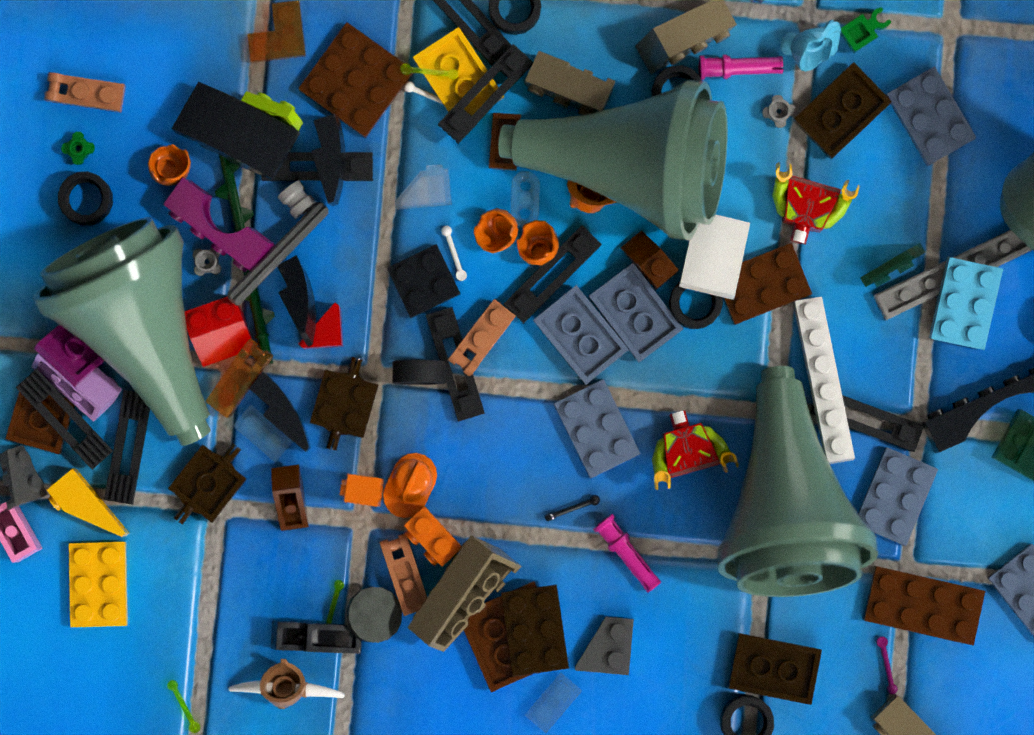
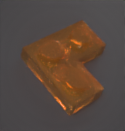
(285, 41)

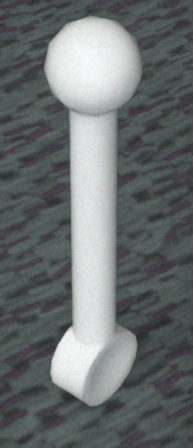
(409, 87)
(461, 274)

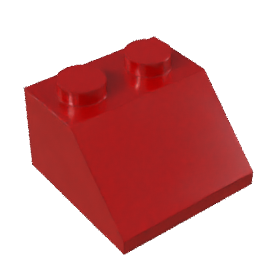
(217, 330)

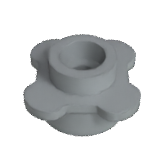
(779, 103)
(202, 268)

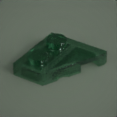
(901, 263)
(1017, 445)

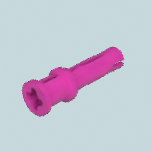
(727, 66)
(619, 543)

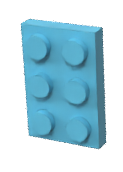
(965, 303)

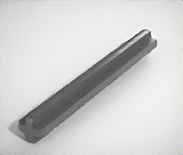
(277, 253)

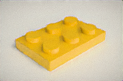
(455, 53)
(98, 584)

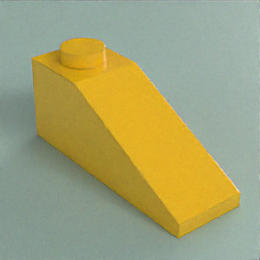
(79, 499)

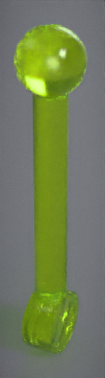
(406, 69)
(338, 585)
(194, 726)

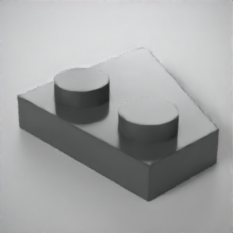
(20, 477)
(609, 648)

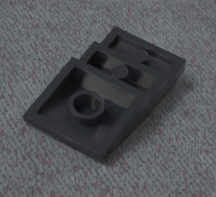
(235, 130)

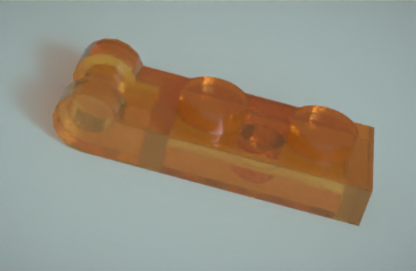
(238, 379)

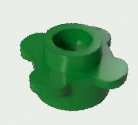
(70, 148)

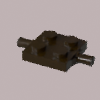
(344, 403)
(207, 483)

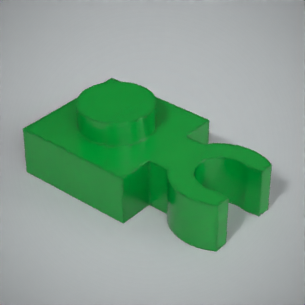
(861, 31)

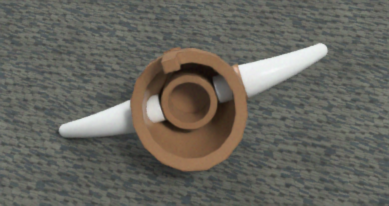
(284, 686)

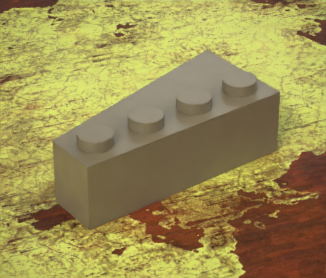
(461, 592)

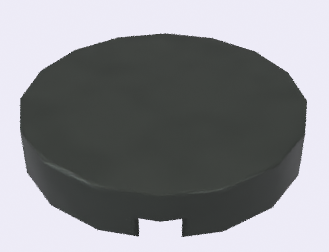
(374, 614)

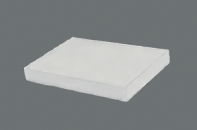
(715, 257)

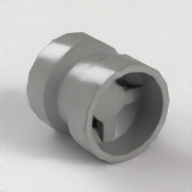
(297, 199)

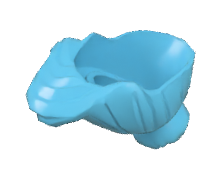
(812, 45)

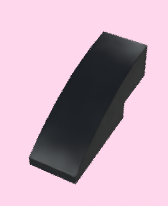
(330, 157)
(299, 298)
(281, 410)
(314, 637)

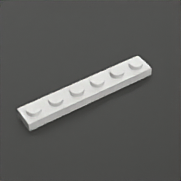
(823, 380)

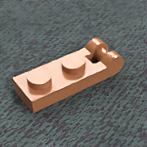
(85, 92)
(482, 336)
(404, 574)

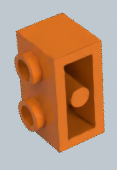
(433, 536)

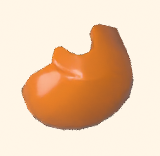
(169, 165)
(496, 230)
(537, 243)

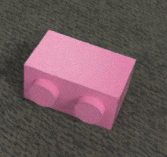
(17, 534)

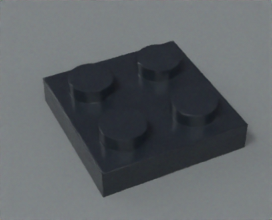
(423, 281)

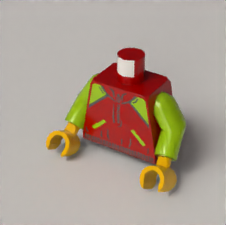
(808, 203)
(688, 450)

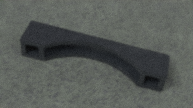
(953, 426)

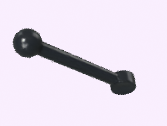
(594, 500)

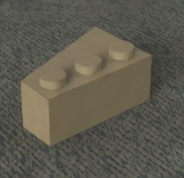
(686, 34)
(568, 84)

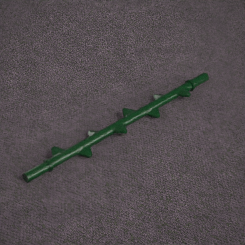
(239, 217)

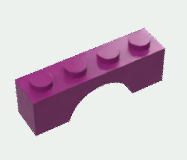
(192, 205)

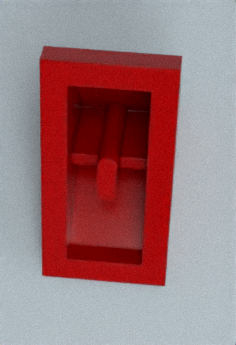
(328, 330)

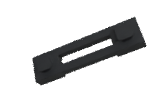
(491, 44)
(458, 121)
(357, 167)
(524, 302)
(467, 402)
(903, 434)
(92, 448)
(123, 487)

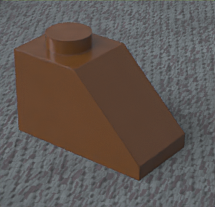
(649, 259)
(289, 497)

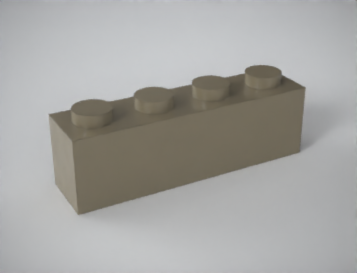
(898, 719)

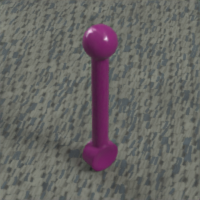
(882, 643)

